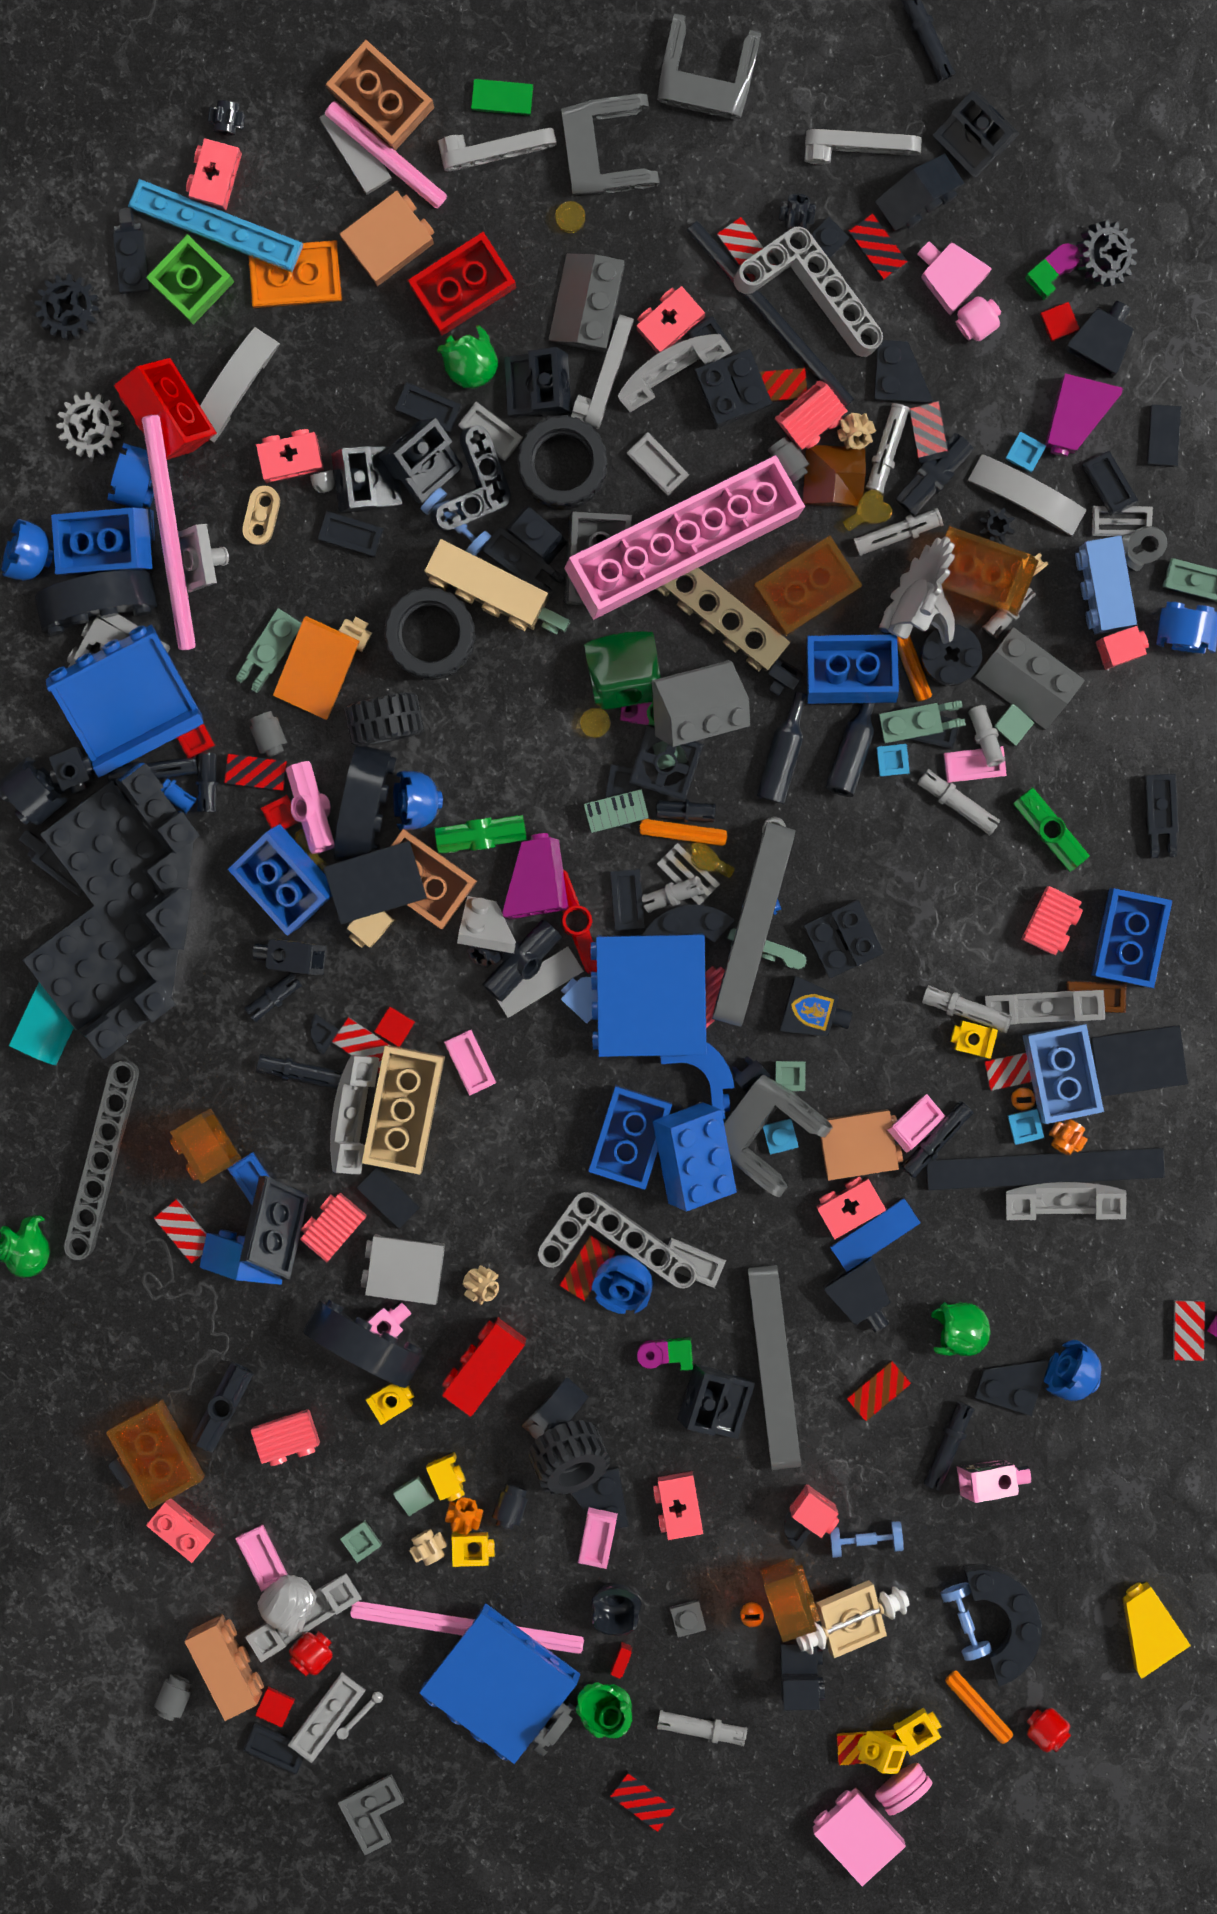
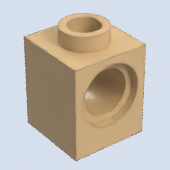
(369, 929)

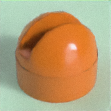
(1023, 1092)
(751, 1609)

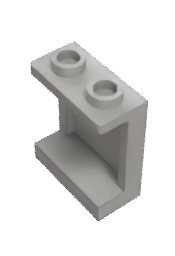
(403, 1269)

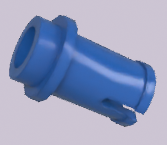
(178, 796)

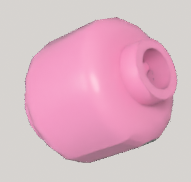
(978, 318)

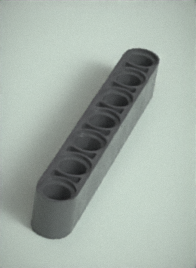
(753, 924)
(91, 1171)
(774, 1367)

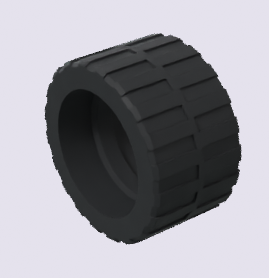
(553, 427)
(429, 597)

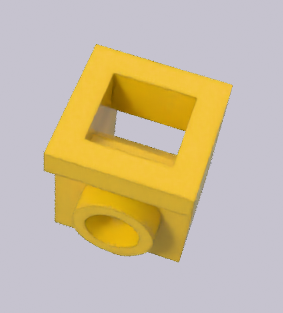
(986, 1039)
(381, 1409)
(446, 1478)
(464, 1557)
(918, 1740)
(881, 1752)

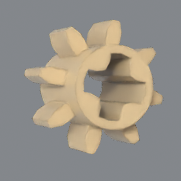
(856, 431)
(357, 630)
(481, 1285)
(428, 1547)

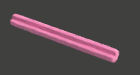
(385, 154)

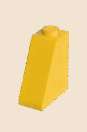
(1151, 1630)

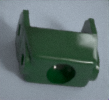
(622, 668)

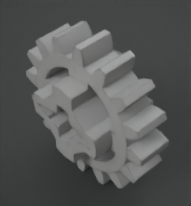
(93, 413)

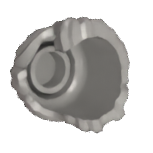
(287, 1604)

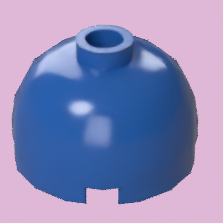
(26, 552)
(415, 800)
(623, 1284)
(1074, 1372)

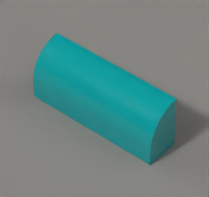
(42, 1029)

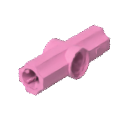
(310, 807)

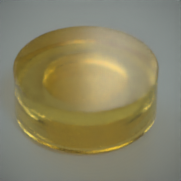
(570, 216)
(595, 722)

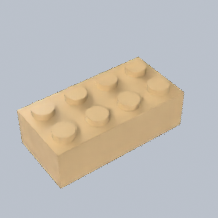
(486, 584)
(403, 1109)

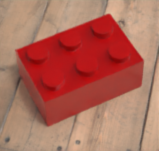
(462, 283)
(161, 391)
(482, 1365)

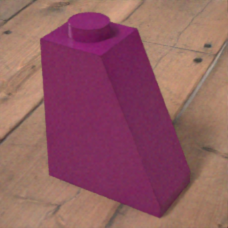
(1077, 412)
(537, 879)

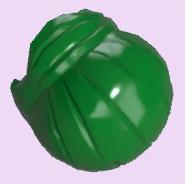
(469, 359)
(24, 1251)
(964, 1329)
(605, 1710)

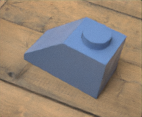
(580, 997)

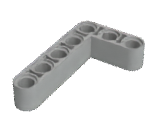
(815, 284)
(617, 1236)

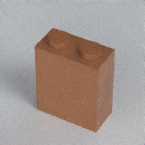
(388, 237)
(860, 1145)

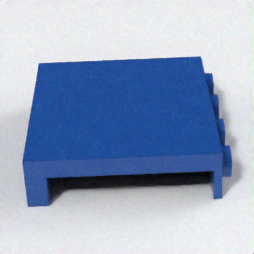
(124, 699)
(649, 995)
(500, 1684)

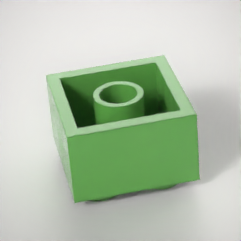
(190, 279)

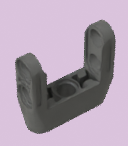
(702, 92)
(582, 147)
(751, 1117)

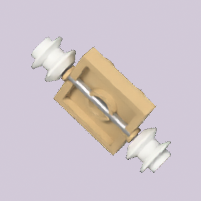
(853, 1619)

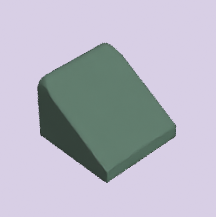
(1013, 724)
(413, 1495)

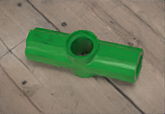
(480, 834)
(1064, 845)

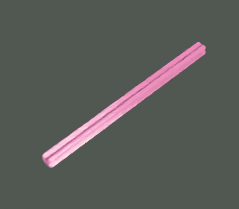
(168, 532)
(455, 1625)

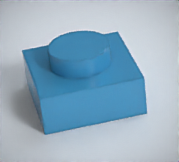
(1025, 452)
(892, 760)
(1025, 1126)
(780, 1136)

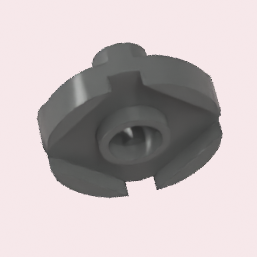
(550, 1735)

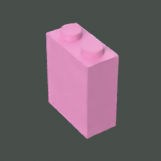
(858, 1835)

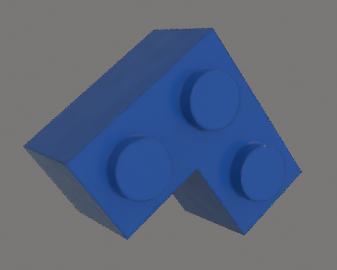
(223, 1254)

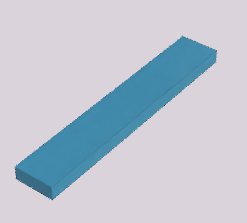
(215, 225)

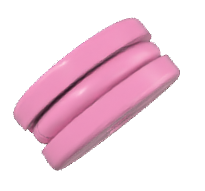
(903, 1789)

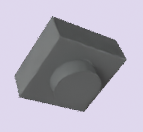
(688, 1618)

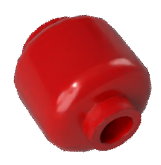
(310, 1653)
(1048, 1730)

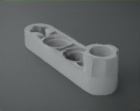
(822, 142)
(458, 156)
(593, 409)

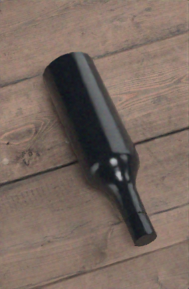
(852, 753)
(783, 755)

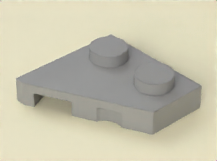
(485, 926)

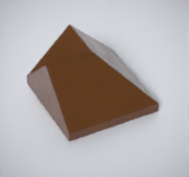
(834, 476)

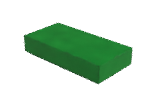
(502, 97)

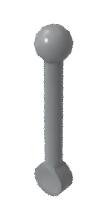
(343, 1732)

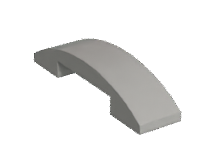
(669, 362)
(237, 377)
(1027, 494)
(1050, 1006)
(349, 1114)
(1066, 1198)
(330, 1600)

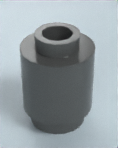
(790, 458)
(268, 734)
(173, 1697)

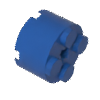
(132, 479)
(1188, 628)

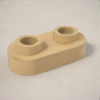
(260, 515)

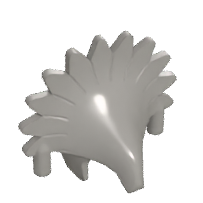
(921, 595)

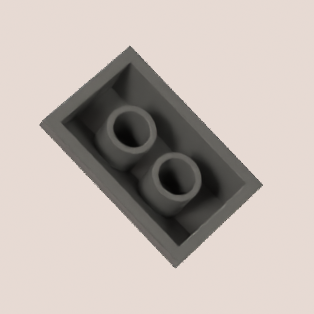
(587, 301)
(585, 531)
(1029, 678)
(699, 704)

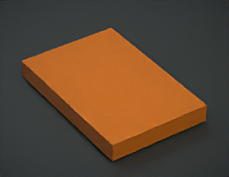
(312, 280)
(316, 668)

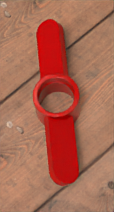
(582, 938)

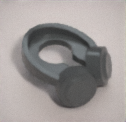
(1137, 560)

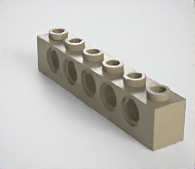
(772, 642)

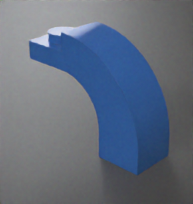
(716, 1071)

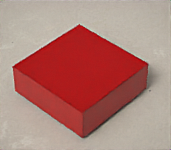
(1059, 321)
(196, 741)
(279, 813)
(394, 1026)
(621, 1660)
(275, 1707)

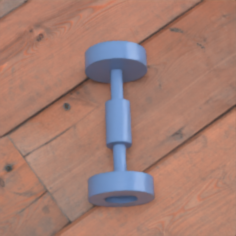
(477, 543)
(867, 1539)
(976, 1649)

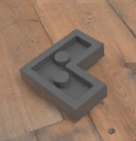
(364, 1809)

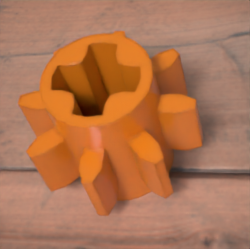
(1068, 1136)
(464, 1515)

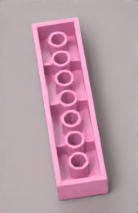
(684, 537)

